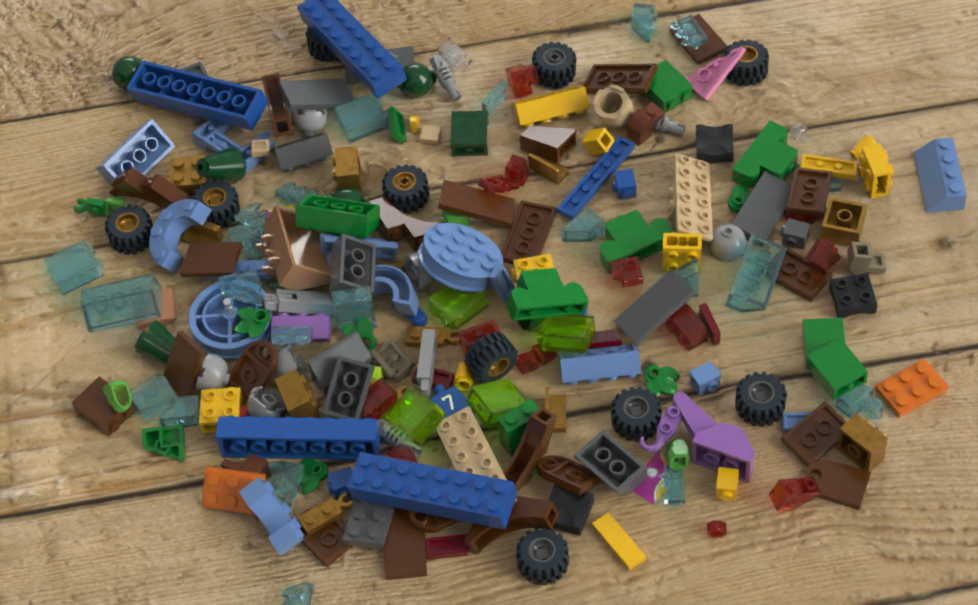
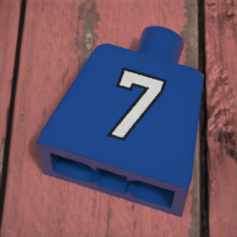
(449, 400)

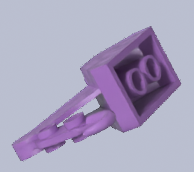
(712, 443)

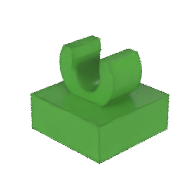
(111, 204)

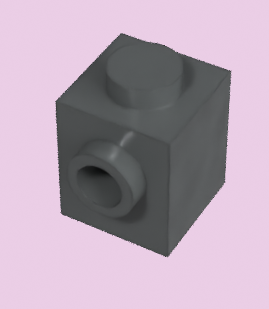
(795, 233)

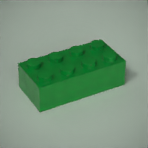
(337, 216)

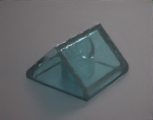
(153, 396)

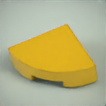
(414, 123)

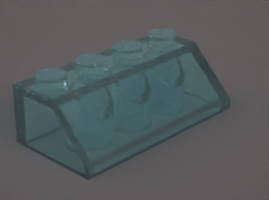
(755, 275)
(121, 302)

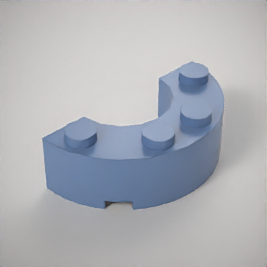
(170, 226)
(394, 281)
(275, 516)

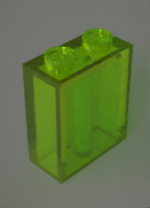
(456, 306)
(567, 333)
(494, 400)
(415, 415)

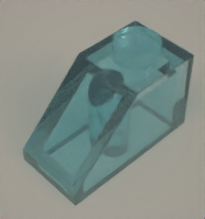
(583, 227)
(690, 275)
(182, 411)
(674, 487)

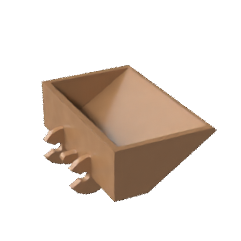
(293, 252)

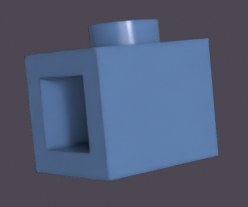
(705, 378)

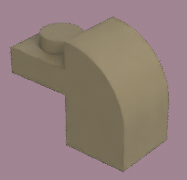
(864, 260)

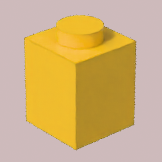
(598, 141)
(727, 484)

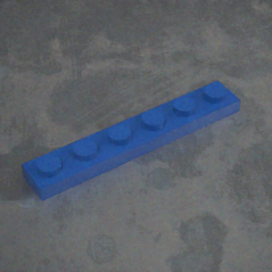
(595, 178)

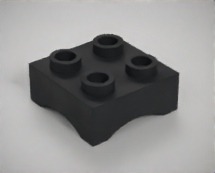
(714, 143)
(853, 295)
(572, 509)

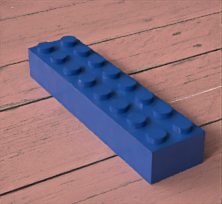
(353, 45)
(197, 95)
(297, 437)
(432, 490)

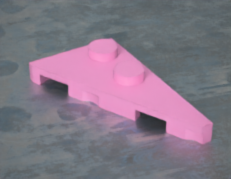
(708, 78)

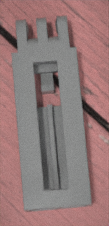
(299, 301)
(427, 361)

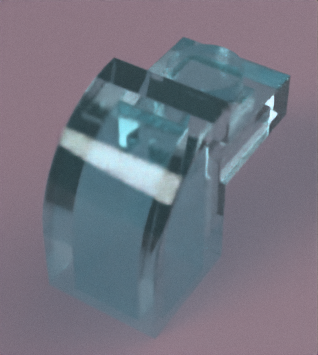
(248, 237)
(860, 399)

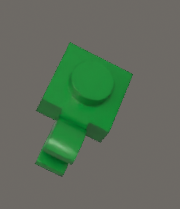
(94, 206)

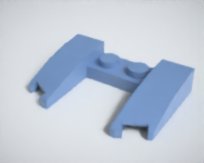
(212, 136)

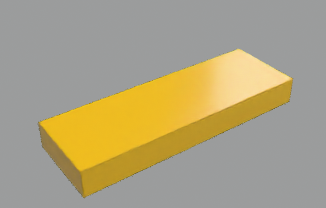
(839, 168)
(618, 541)

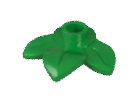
(738, 198)
(251, 321)
(364, 329)
(663, 382)
(312, 478)

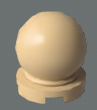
(613, 106)

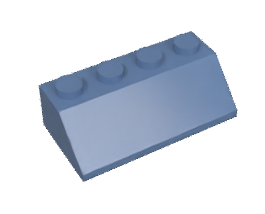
(140, 150)
(940, 176)
(600, 363)

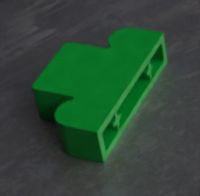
(766, 153)
(632, 237)
(544, 296)

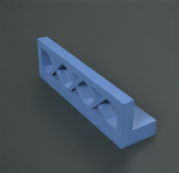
(384, 249)

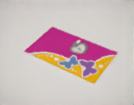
(654, 485)

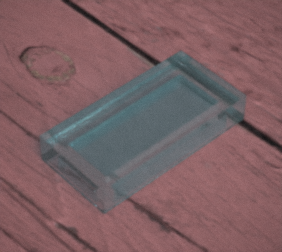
(495, 97)

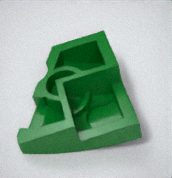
(165, 441)

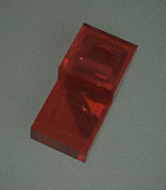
(534, 359)

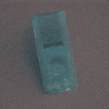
(642, 20)

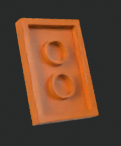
(911, 387)
(223, 487)

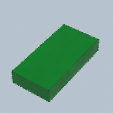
(397, 125)

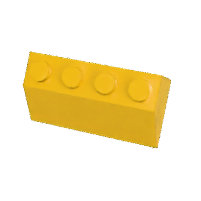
(550, 105)

